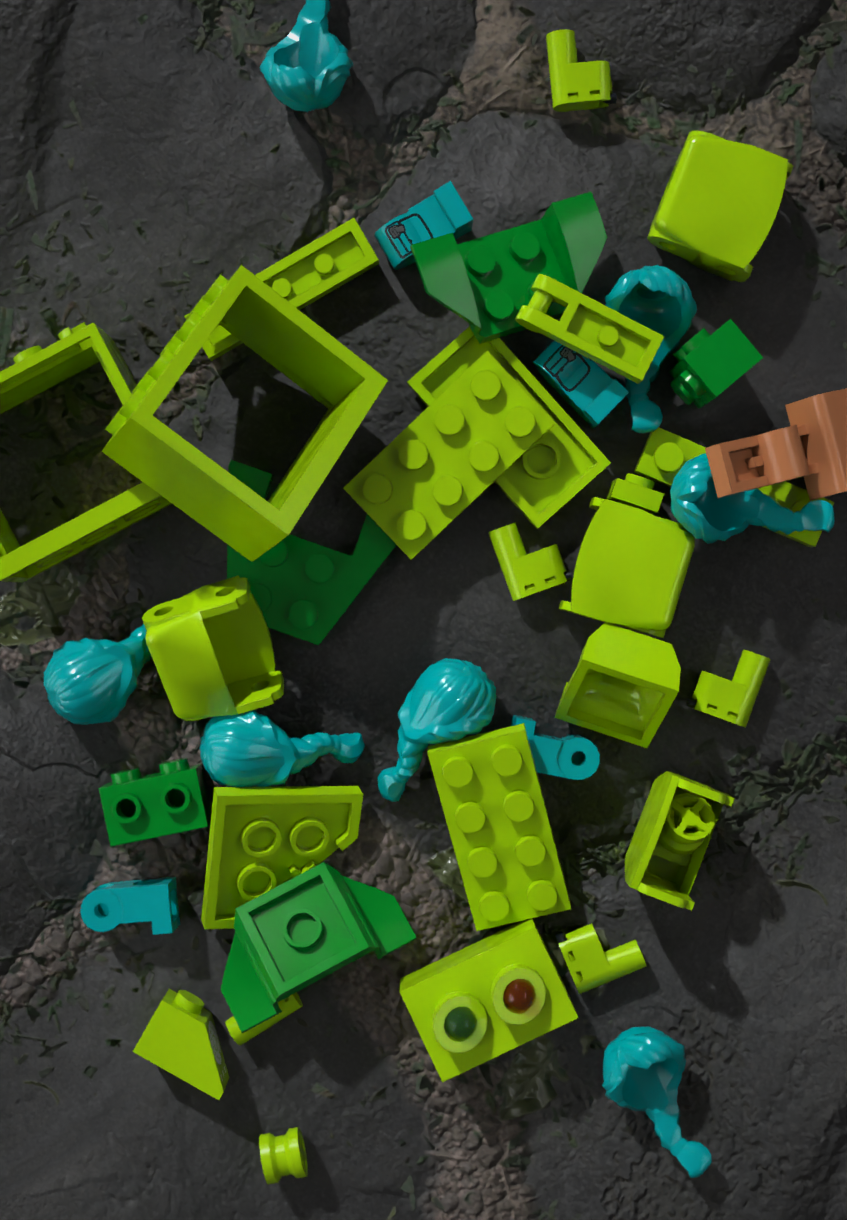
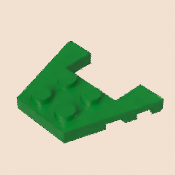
(301, 583)

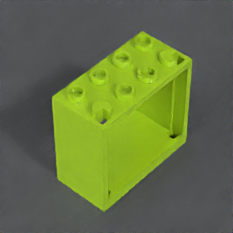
(298, 351)
(31, 374)

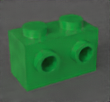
(712, 363)
(155, 803)

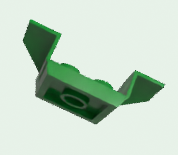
(494, 274)
(304, 935)

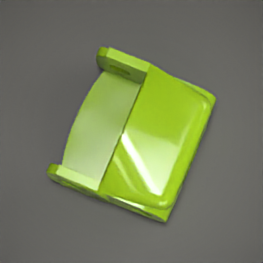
(719, 204)
(630, 568)
(214, 651)
(651, 866)

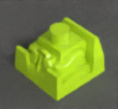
(621, 685)

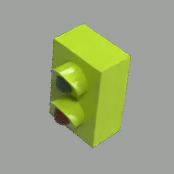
(487, 999)

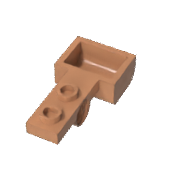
(808, 448)

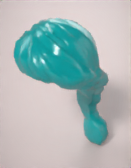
(309, 63)
(663, 304)
(715, 518)
(94, 678)
(443, 706)
(258, 753)
(644, 1075)

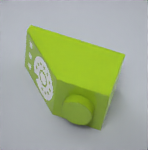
(185, 1043)

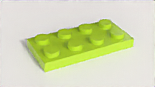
(449, 455)
(554, 465)
(499, 827)

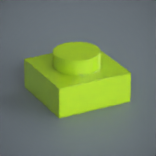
(636, 492)

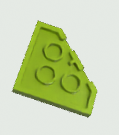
(270, 837)

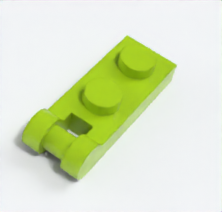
(591, 329)

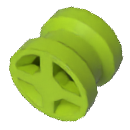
(692, 813)
(283, 1155)

